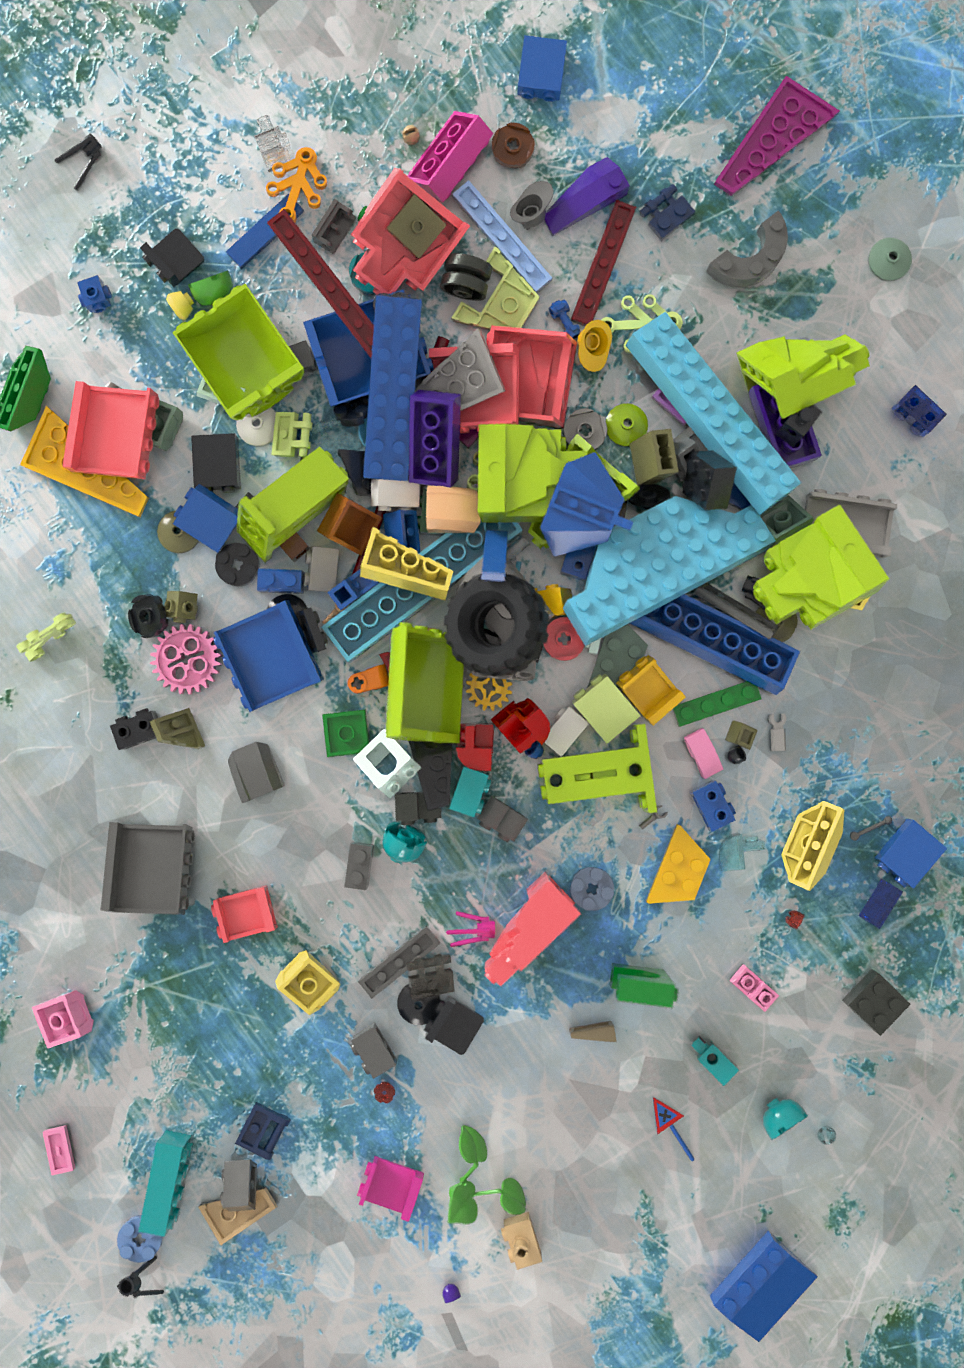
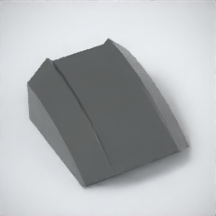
(254, 771)

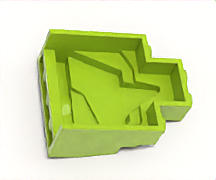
(802, 370)
(519, 471)
(819, 572)

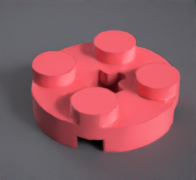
(557, 649)

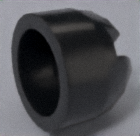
(736, 755)

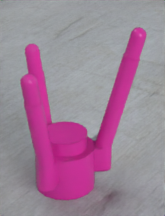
(484, 930)

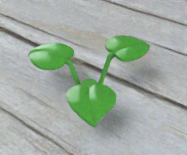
(462, 1206)

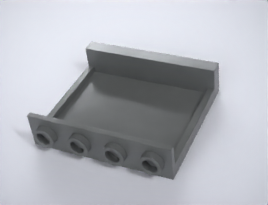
(147, 869)

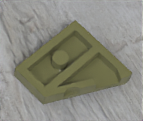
(178, 730)

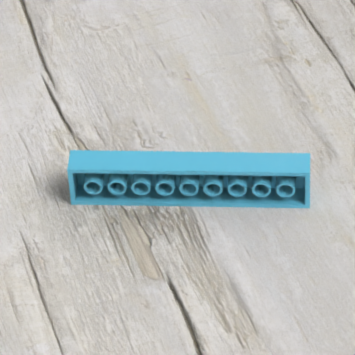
(712, 412)
(386, 606)

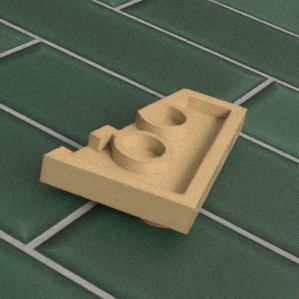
(228, 1224)

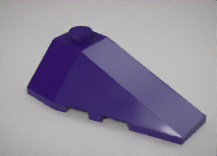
(590, 192)

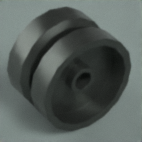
(466, 277)

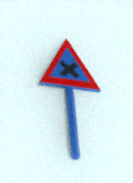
(665, 1118)

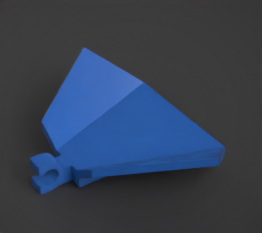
(583, 507)

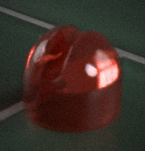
(795, 919)

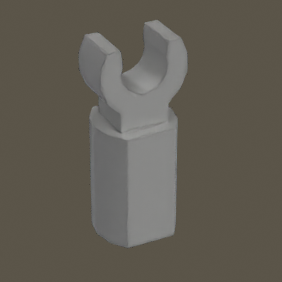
(778, 735)

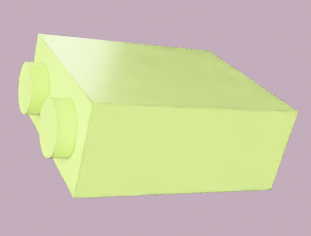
(605, 707)

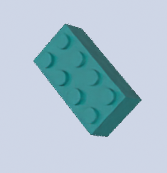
(165, 1183)

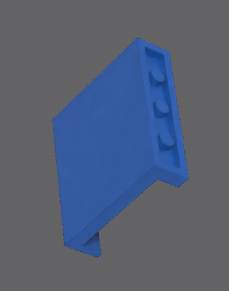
(268, 656)

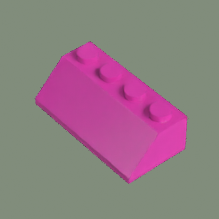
(450, 154)

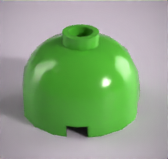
(211, 288)

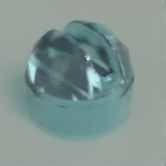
(831, 1135)

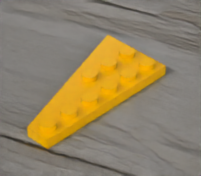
(46, 457)

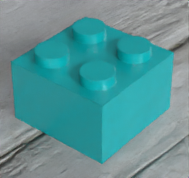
(469, 792)

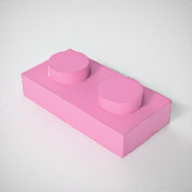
(59, 1150)

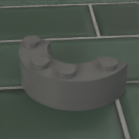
(752, 270)

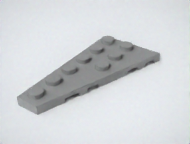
(467, 372)

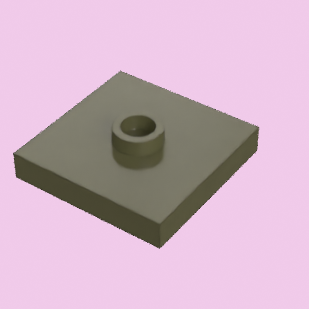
(416, 226)

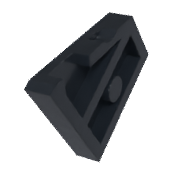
(354, 464)

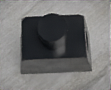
(800, 423)

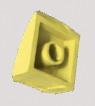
(307, 982)

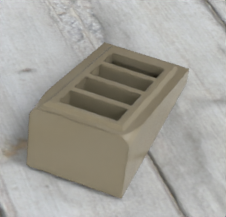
(597, 1032)

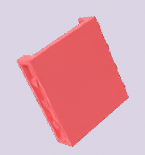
(499, 408)
(110, 431)

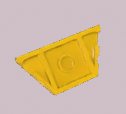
(679, 870)

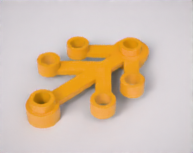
(298, 180)

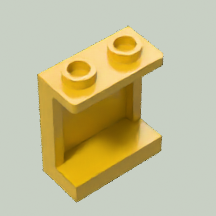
(649, 690)

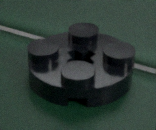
(352, 412)
(226, 558)
(155, 609)

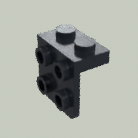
(173, 257)
(453, 1025)

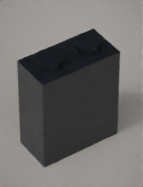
(216, 462)

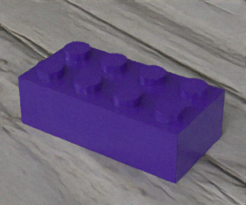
(770, 422)
(434, 438)

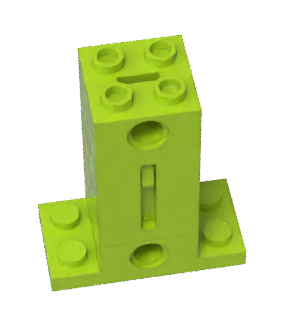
(290, 502)
(602, 774)

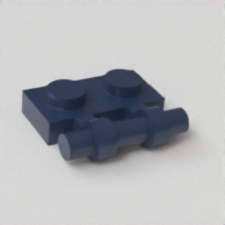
(671, 217)

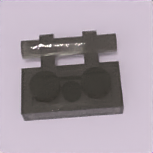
(430, 983)

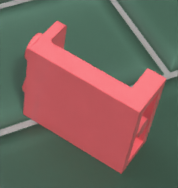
(244, 914)

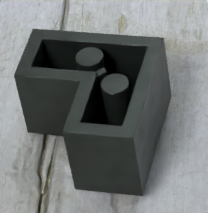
(412, 807)

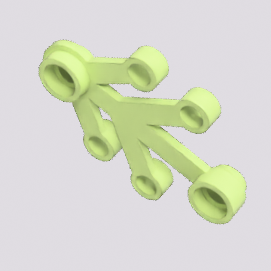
(642, 317)
(37, 639)

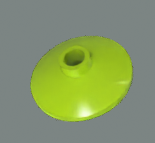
(618, 431)

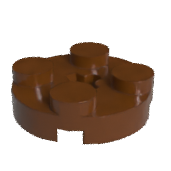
(506, 135)

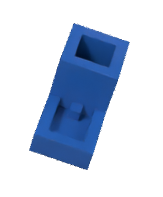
(351, 590)

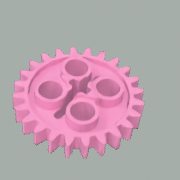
(179, 640)

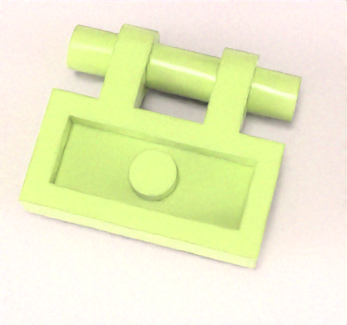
(286, 432)

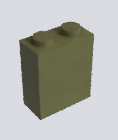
(654, 457)

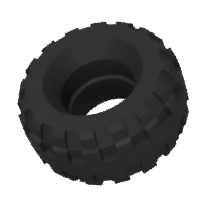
(467, 618)

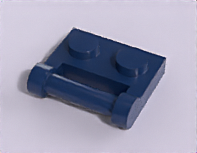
(256, 1127)

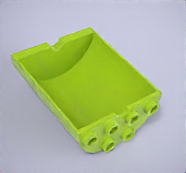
(240, 349)
(423, 686)

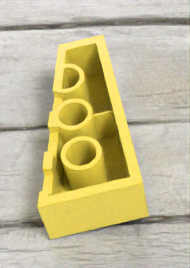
(403, 567)

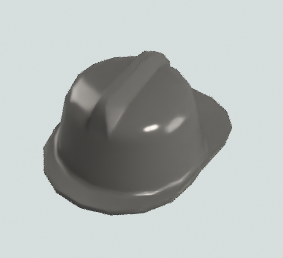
(532, 204)

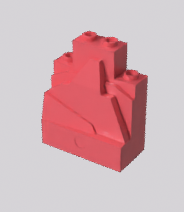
(386, 259)
(544, 372)
(531, 929)

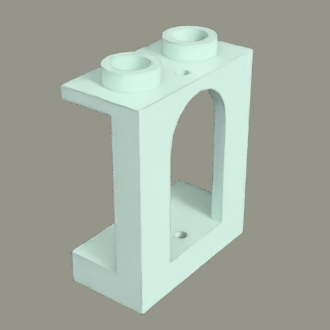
(375, 753)

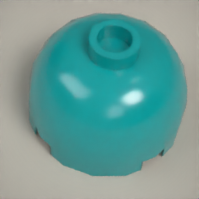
(403, 843)
(782, 1116)

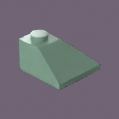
(786, 519)

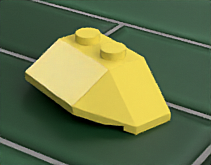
(812, 844)

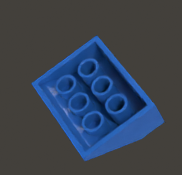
(762, 1287)

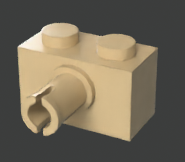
(522, 1240)

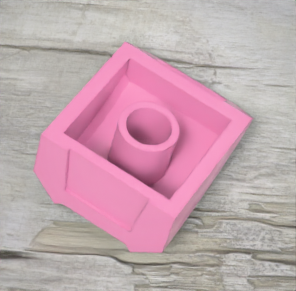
(63, 1018)

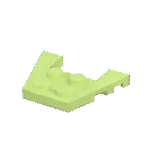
(509, 303)

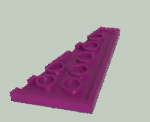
(782, 125)

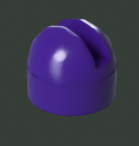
(450, 1293)

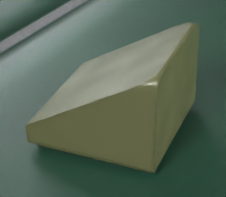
(741, 734)

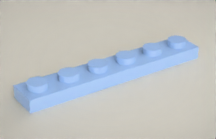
(501, 236)

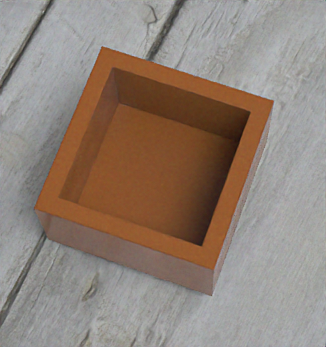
(348, 524)

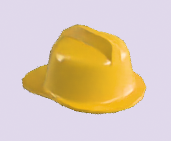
(594, 345)

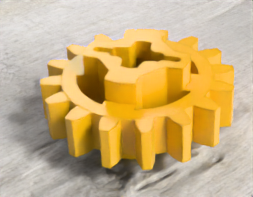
(486, 701)

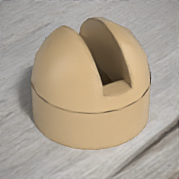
(413, 137)

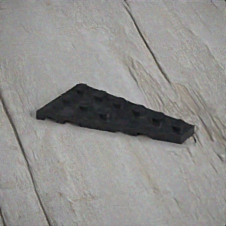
(435, 771)

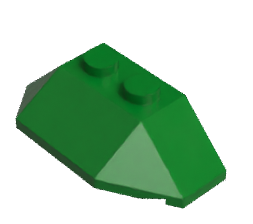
(24, 389)

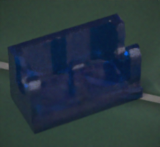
(880, 903)

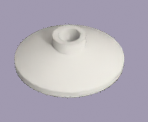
(257, 435)

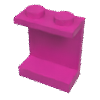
(391, 1186)

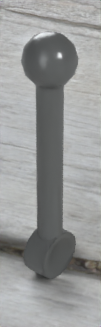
(855, 835)

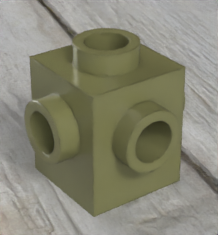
(181, 606)

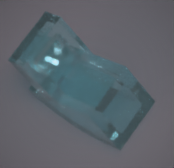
(733, 848)

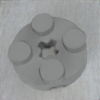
(591, 420)

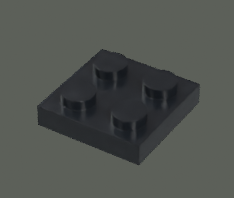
(309, 621)

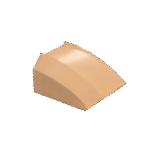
(452, 510)

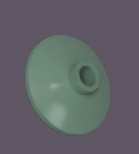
(885, 267)

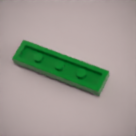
(716, 703)

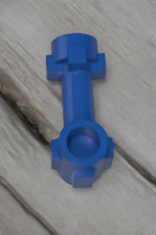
(560, 310)

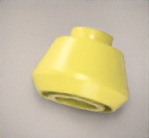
(180, 304)

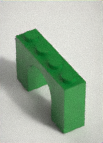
(643, 985)

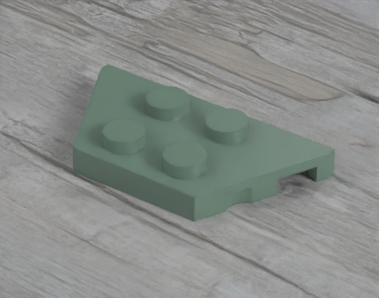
(619, 653)

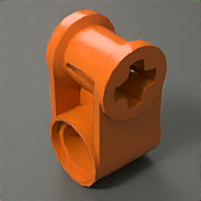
(373, 678)

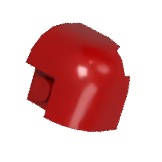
(522, 724)
(476, 745)

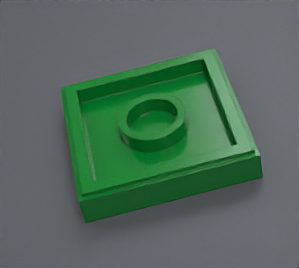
(345, 732)

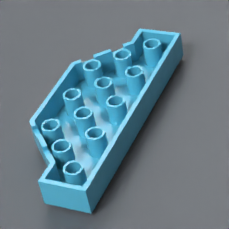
(660, 560)

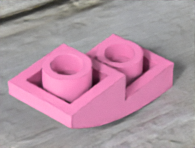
(704, 753)
(754, 988)

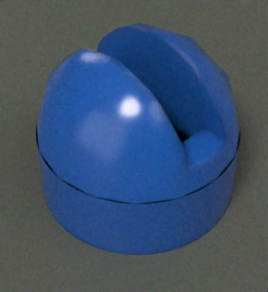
(535, 750)

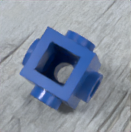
(94, 294)

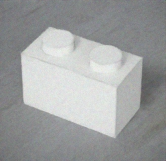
(394, 494)
(565, 730)

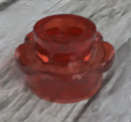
(390, 1092)

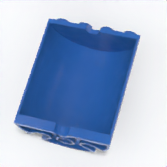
(343, 361)

